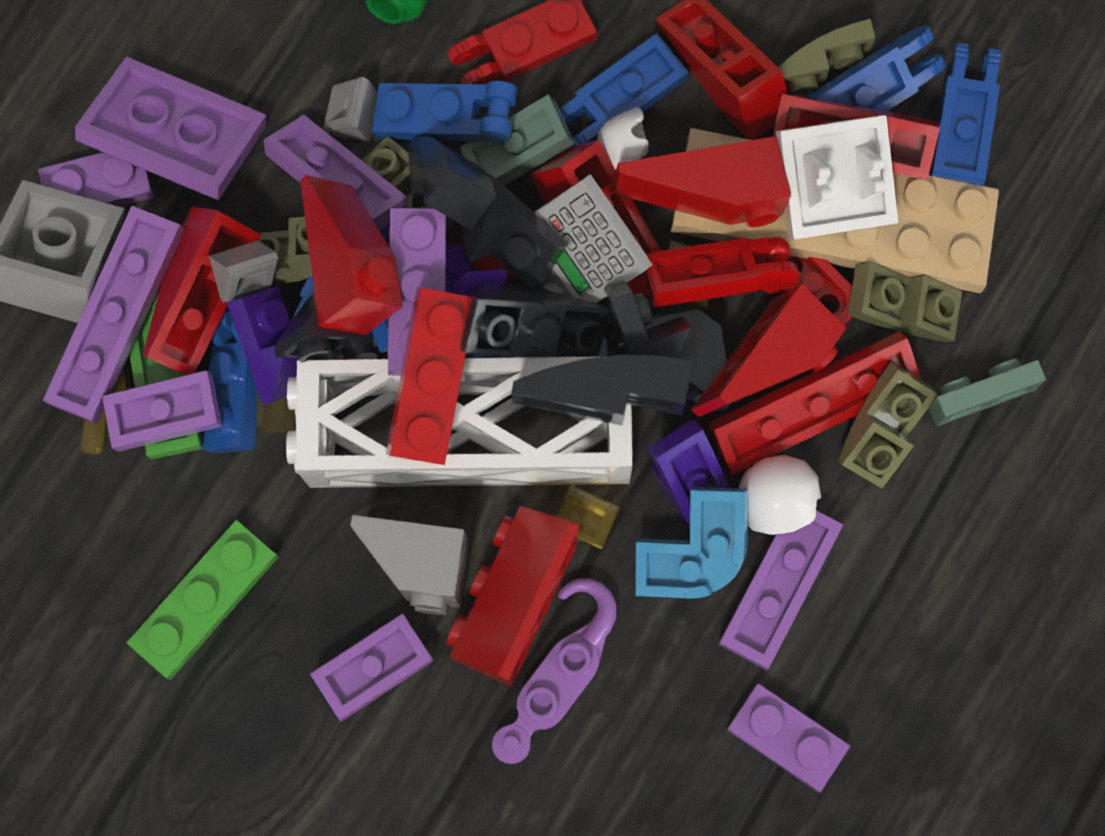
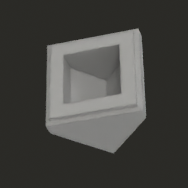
(351, 110)
(244, 270)

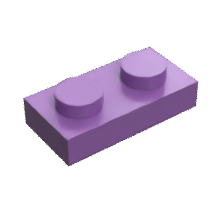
(100, 179)
(162, 411)
(371, 667)
(788, 738)

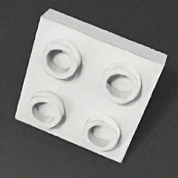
(838, 177)

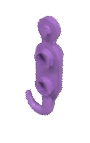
(560, 675)

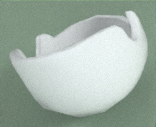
(624, 137)
(780, 494)

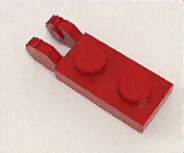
(526, 41)
(719, 270)

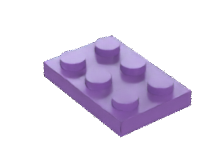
(171, 128)

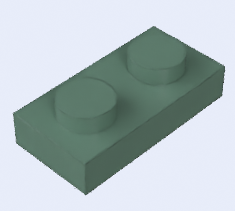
(535, 138)
(1005, 383)

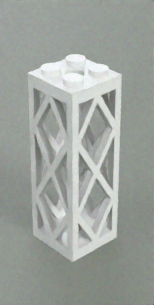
(511, 462)

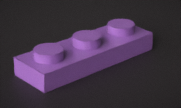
(308, 150)
(419, 250)
(779, 591)

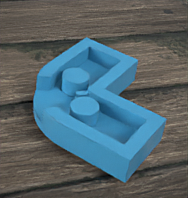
(708, 559)

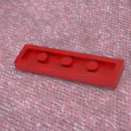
(806, 404)

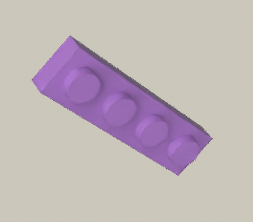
(114, 314)

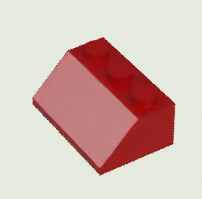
(514, 593)

